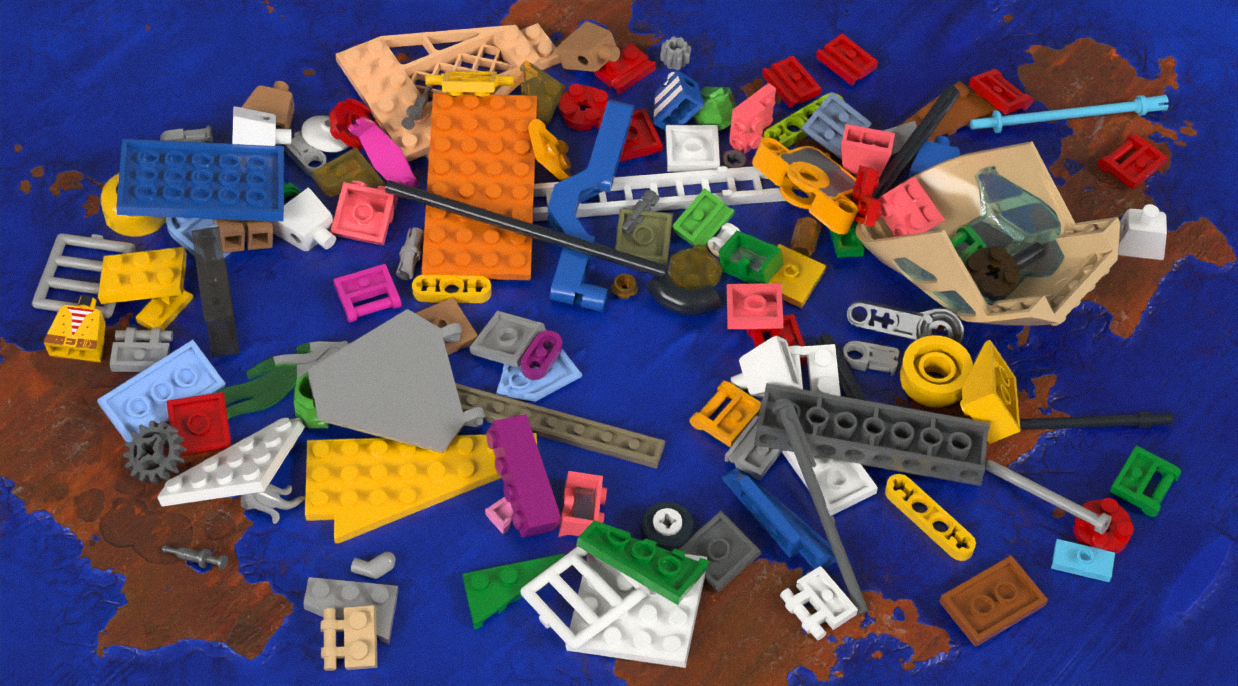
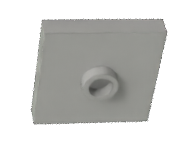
(506, 338)

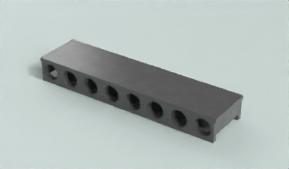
(878, 434)

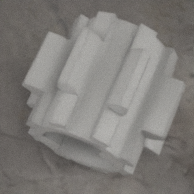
(675, 53)

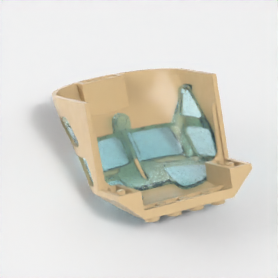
(1011, 205)

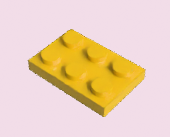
(142, 275)

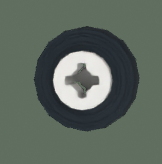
(656, 527)

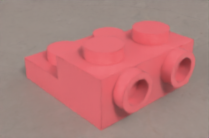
(751, 119)
(909, 209)
(363, 213)
(754, 306)

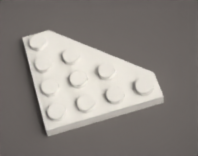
(238, 469)

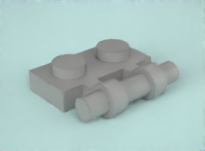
(138, 356)

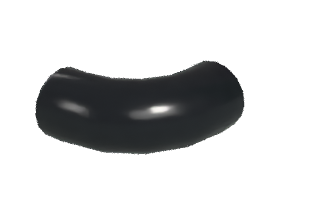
(681, 299)

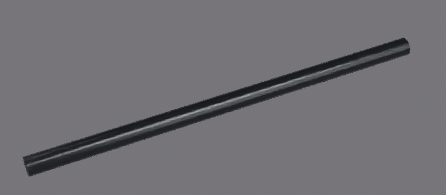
(527, 229)

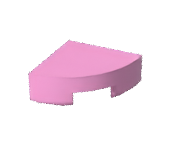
(500, 515)

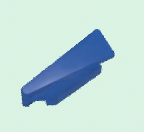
(780, 522)

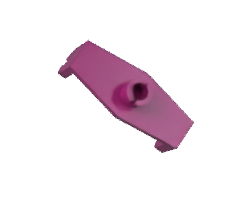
(383, 152)

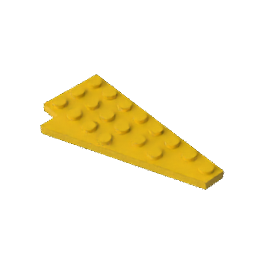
(383, 480)

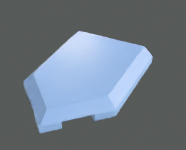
(516, 385)

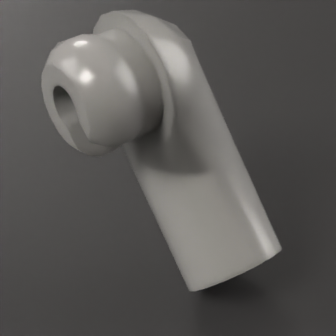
(376, 567)

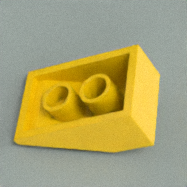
(992, 394)

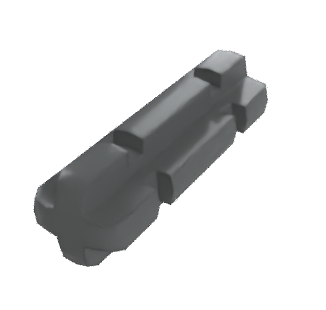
(650, 199)

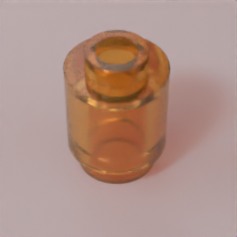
(805, 236)

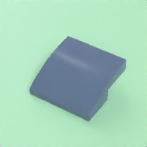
(829, 123)

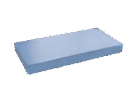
(145, 395)

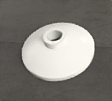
(317, 134)

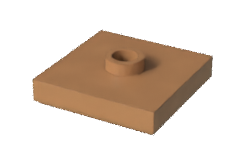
(448, 313)

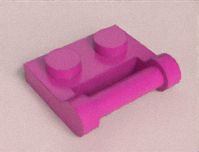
(366, 285)

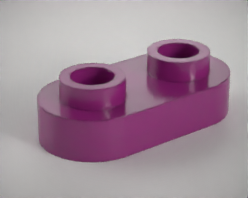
(539, 357)

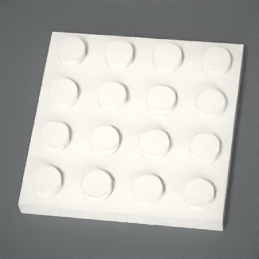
(647, 632)

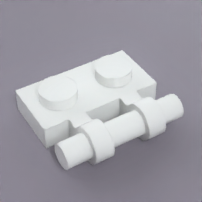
(825, 597)

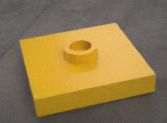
(797, 276)

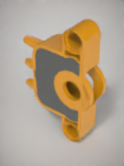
(814, 174)

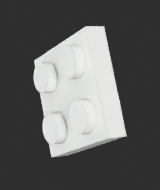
(692, 148)

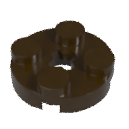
(999, 261)

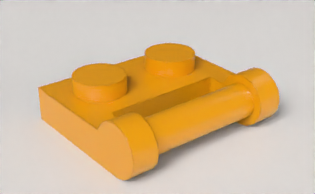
(549, 150)
(732, 419)

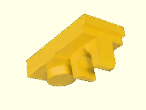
(163, 310)

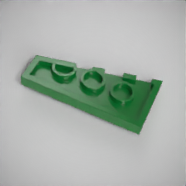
(654, 567)

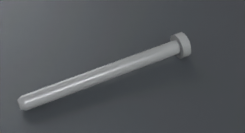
(1100, 522)

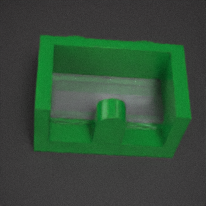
(750, 258)

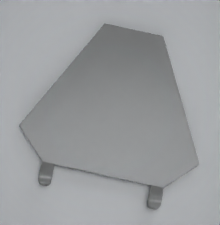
(395, 384)

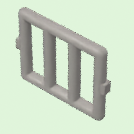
(56, 259)

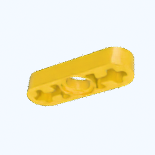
(443, 281)

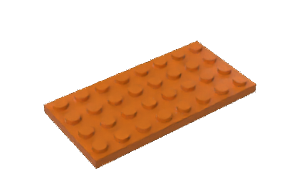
(484, 160)

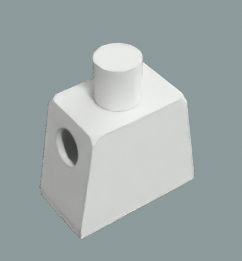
(257, 128)
(305, 222)
(1143, 233)
(767, 364)

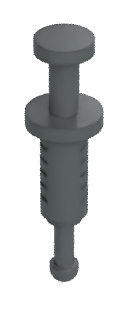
(415, 111)
(202, 557)

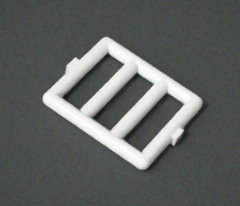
(596, 624)

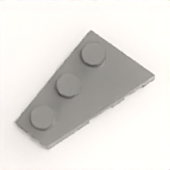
(341, 594)

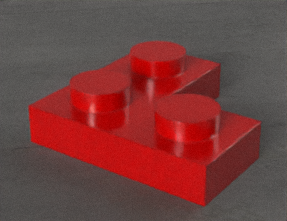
(868, 207)

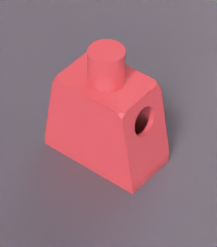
(865, 148)

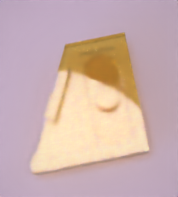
(544, 87)
(346, 168)

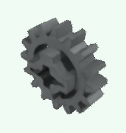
(154, 452)

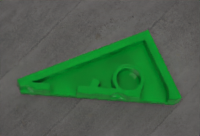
(497, 587)

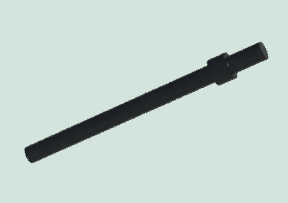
(1141, 420)

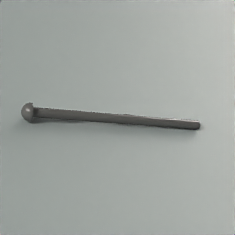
(806, 461)

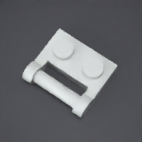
(821, 367)

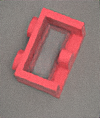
(581, 502)

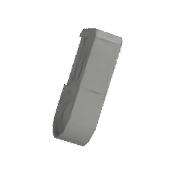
(199, 135)
(303, 153)
(873, 357)

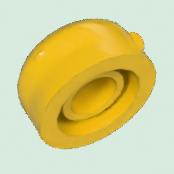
(122, 224)
(939, 356)

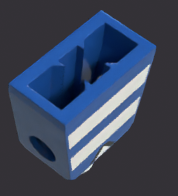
(676, 101)

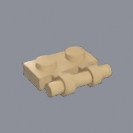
(359, 638)

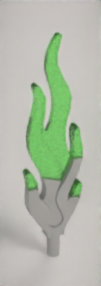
(279, 380)

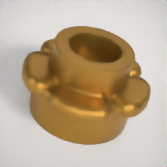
(627, 281)

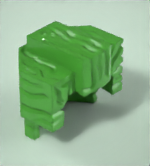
(717, 107)
(305, 404)

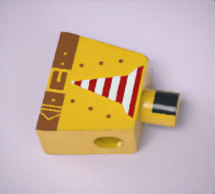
(77, 332)

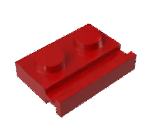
(847, 59)
(627, 70)
(791, 81)

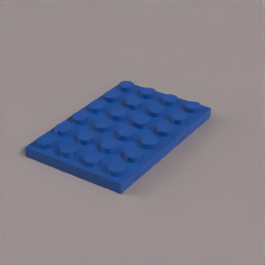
(201, 180)

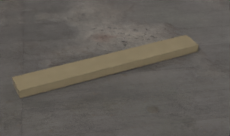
(567, 427)

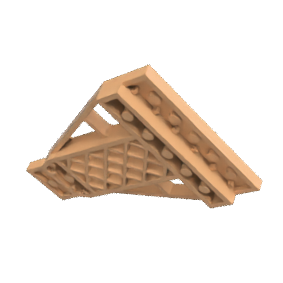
(391, 88)

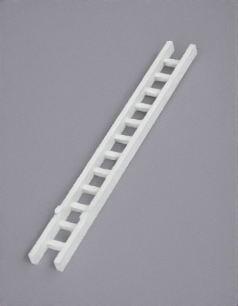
(678, 179)

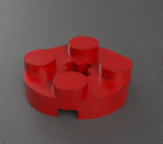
(582, 96)
(341, 118)
(1119, 530)

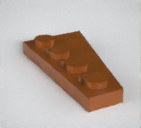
(965, 108)

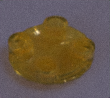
(694, 268)

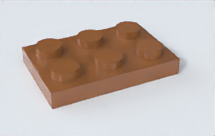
(993, 600)

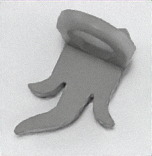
(270, 499)

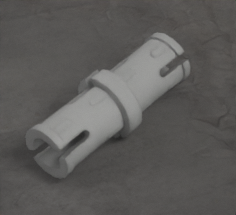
(410, 254)

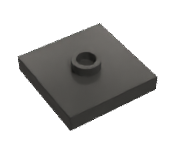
(724, 547)

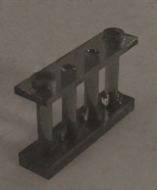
(215, 292)

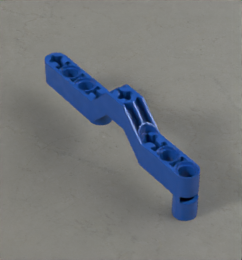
(566, 196)

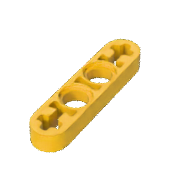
(933, 514)

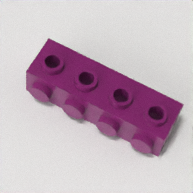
(523, 476)

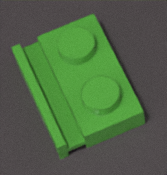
(702, 219)

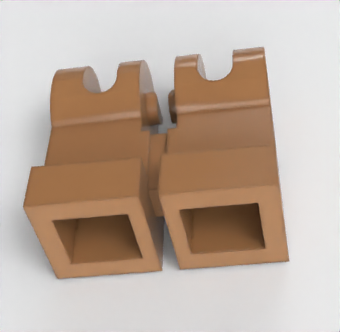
(234, 233)

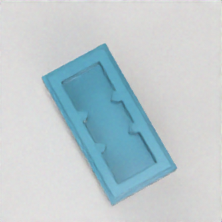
(1083, 560)

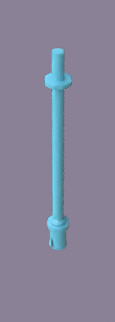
(1140, 105)

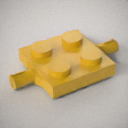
(469, 81)

